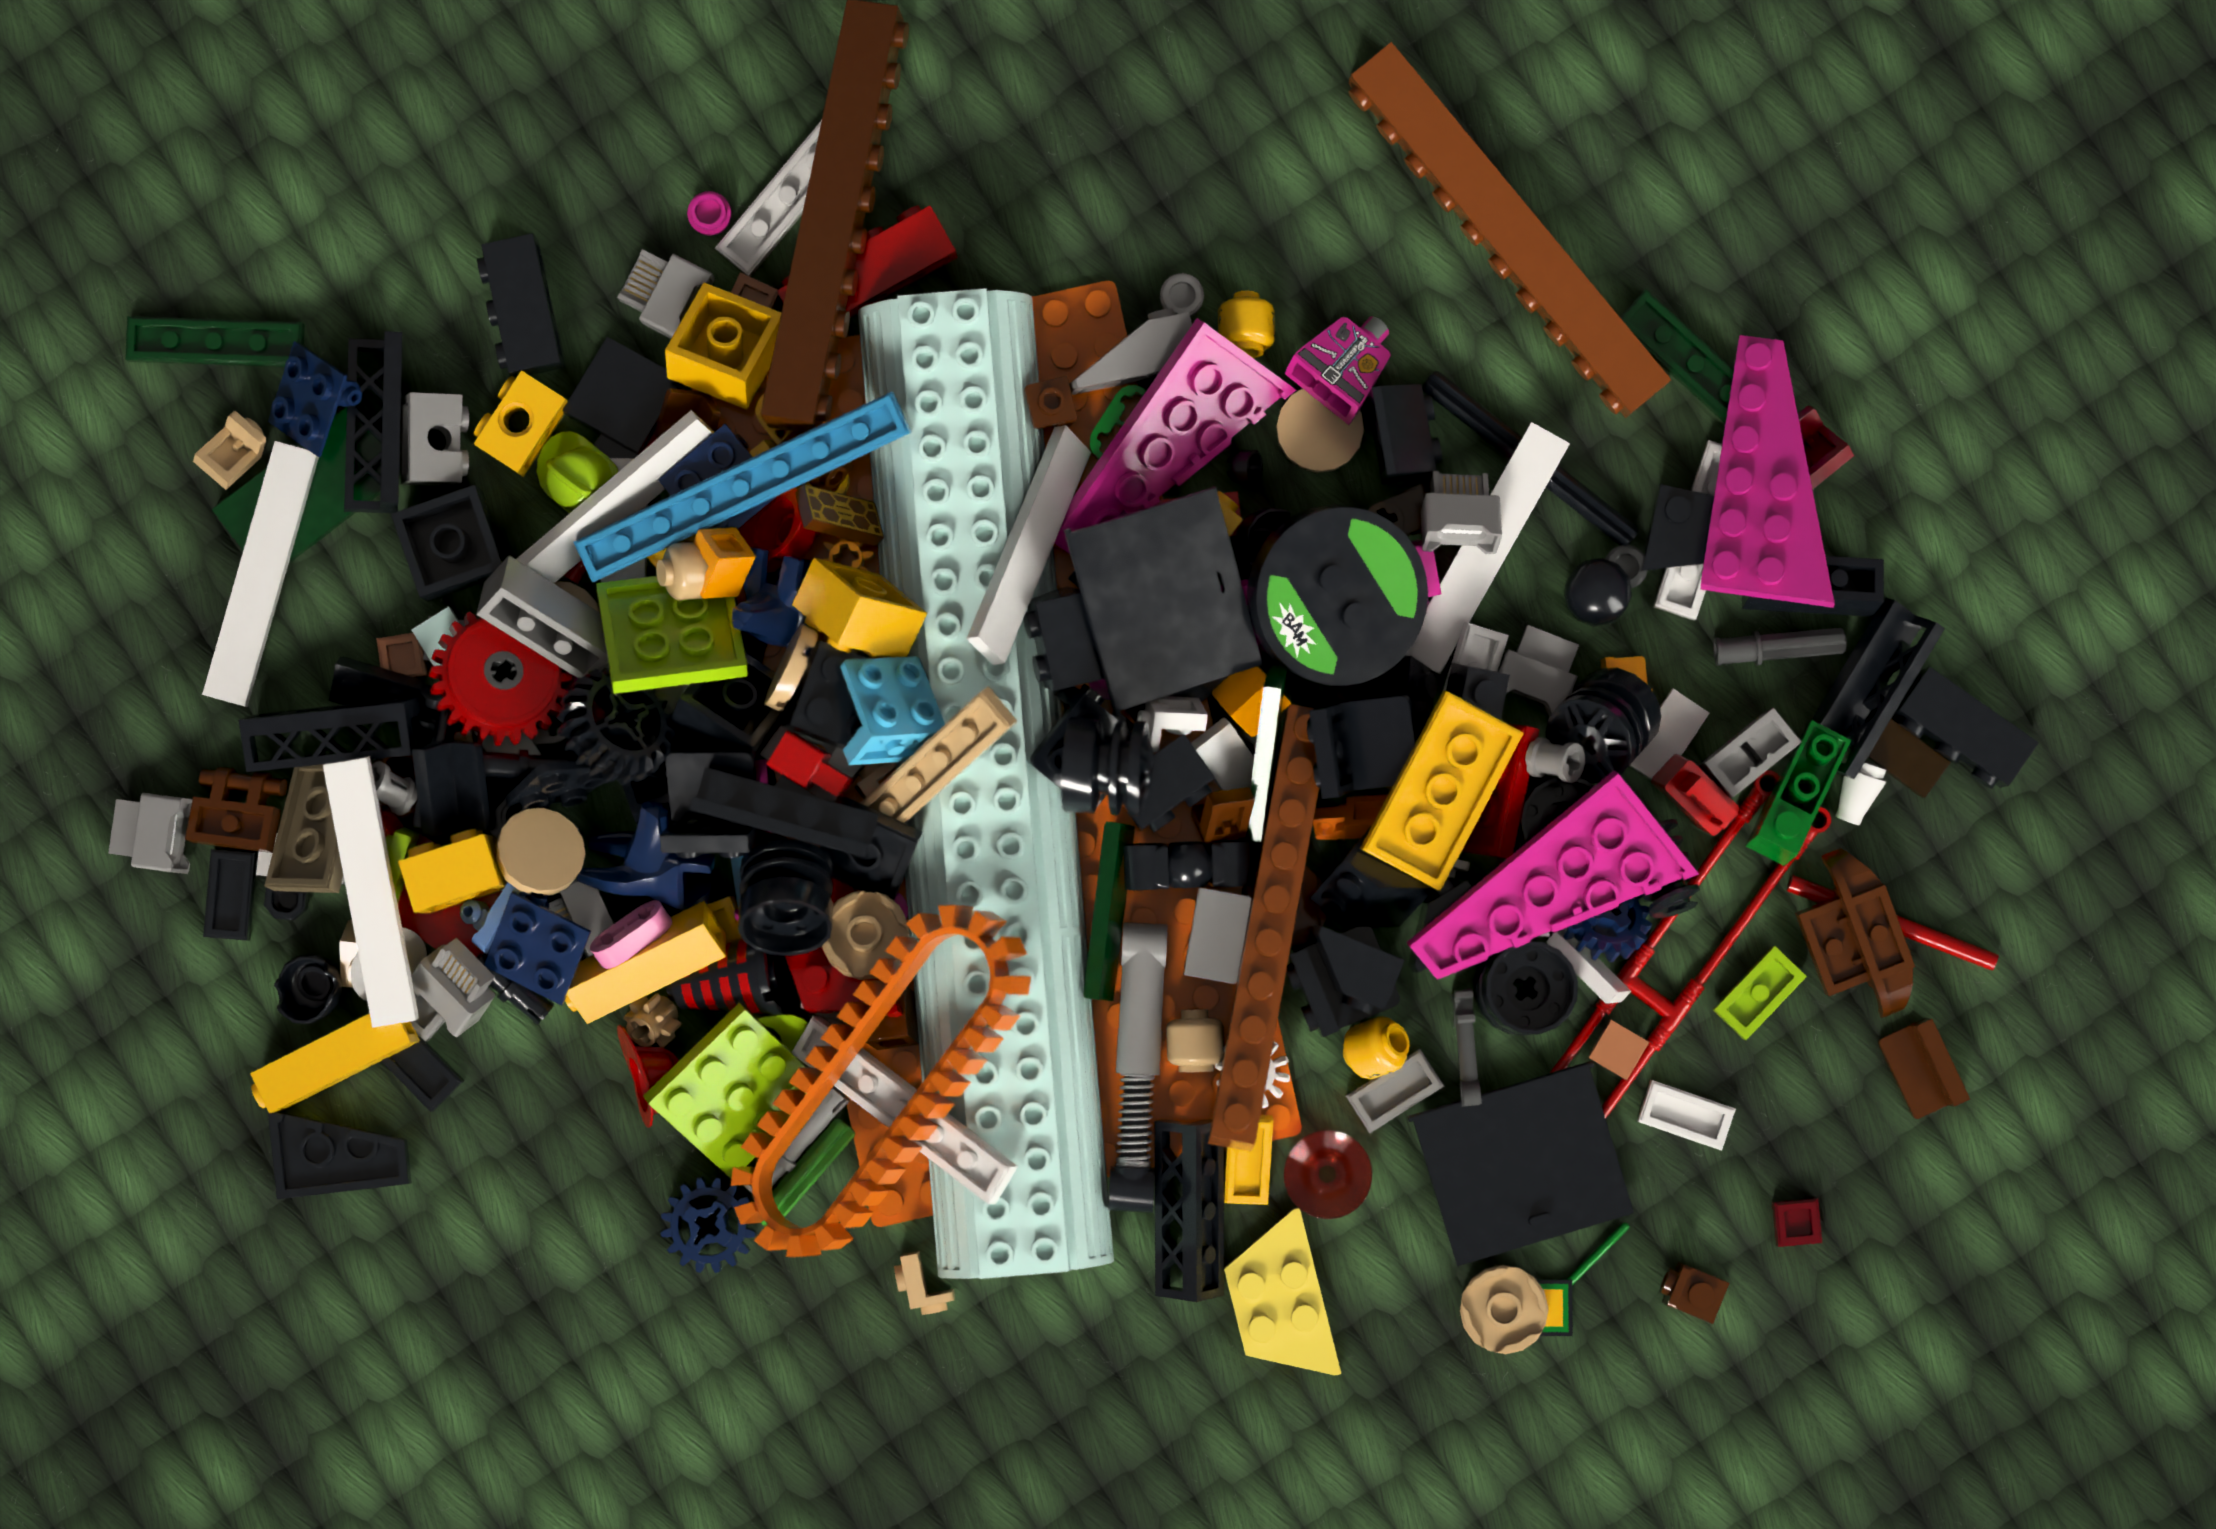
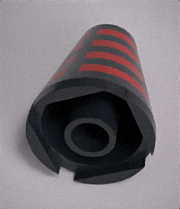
(744, 976)

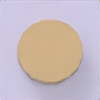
(1316, 436)
(790, 668)
(540, 851)
(862, 932)
(1504, 1309)

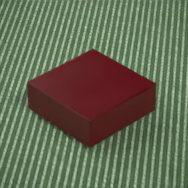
(1797, 1222)

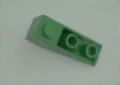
(1798, 794)

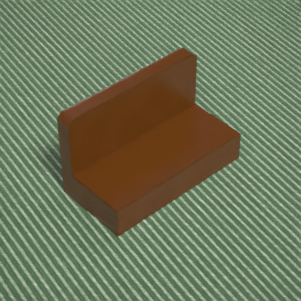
(1923, 1068)

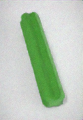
(812, 1165)

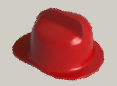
(779, 528)
(646, 1068)

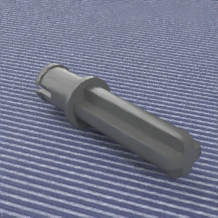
(1778, 646)

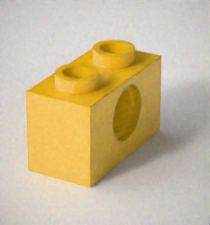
(521, 448)

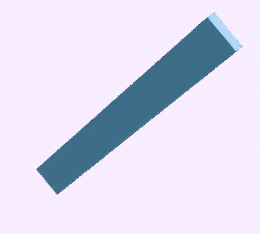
(743, 486)

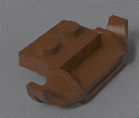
(1858, 936)

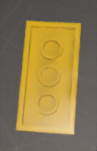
(1441, 790)

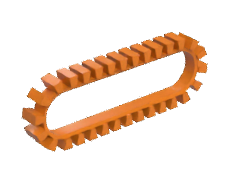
(799, 1107)

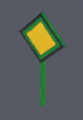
(1559, 1291)

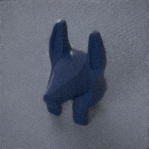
(769, 612)
(645, 868)

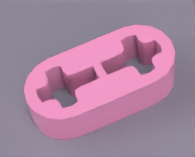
(631, 934)

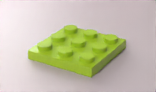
(665, 640)
(726, 1087)

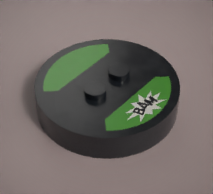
(1337, 595)

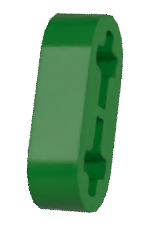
(1112, 417)

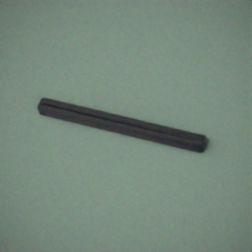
(1507, 440)

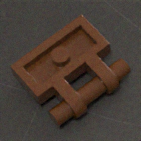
(236, 823)

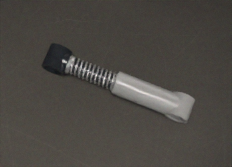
(1138, 1061)

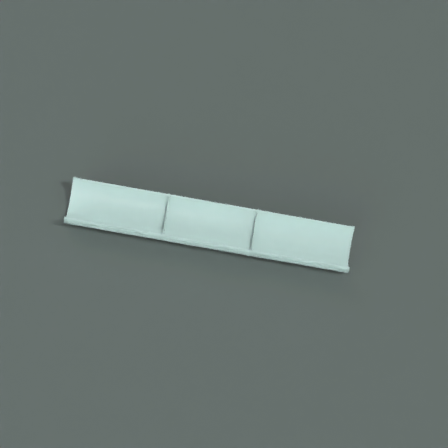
(1000, 825)

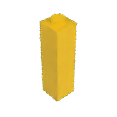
(686, 947)
(328, 1062)

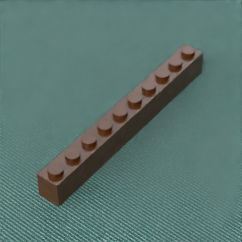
(834, 217)

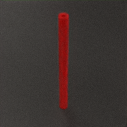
(1909, 928)

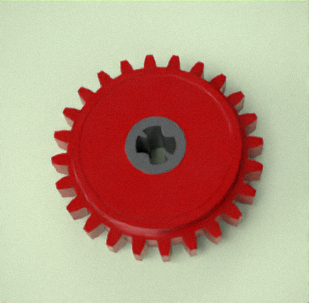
(481, 701)

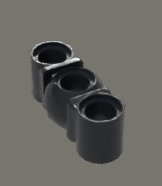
(1187, 864)

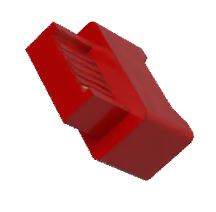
(807, 765)
(1695, 794)

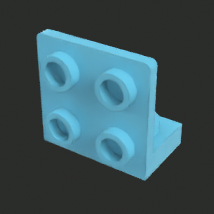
(893, 707)

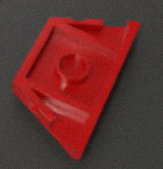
(822, 985)

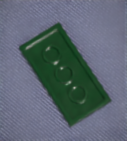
(326, 496)

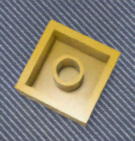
(723, 346)
(858, 610)
(452, 873)

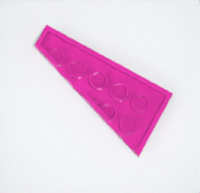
(1176, 428)
(1764, 508)
(1570, 871)

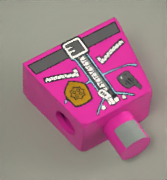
(1342, 365)

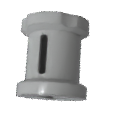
(1556, 760)
(393, 789)

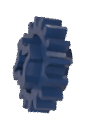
(1609, 931)
(691, 1213)

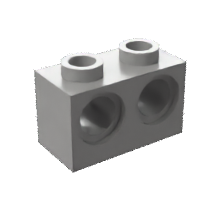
(1750, 753)

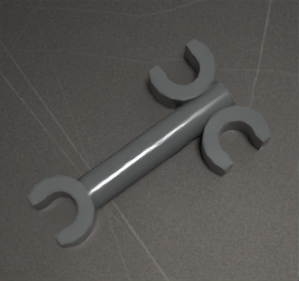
(1463, 1022)

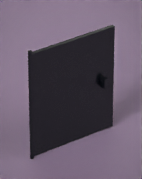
(1160, 601)
(1520, 1160)

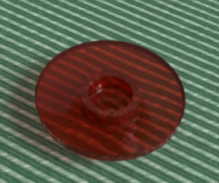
(1331, 1198)

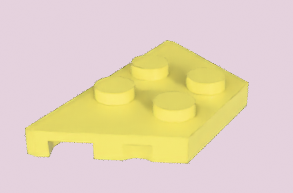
(1281, 1300)

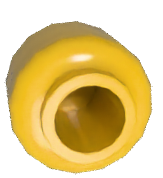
(1248, 322)
(1375, 1047)

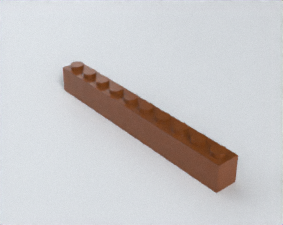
(1507, 230)
(1267, 939)

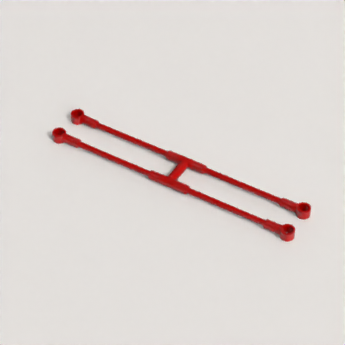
(1674, 1012)

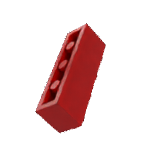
(897, 257)

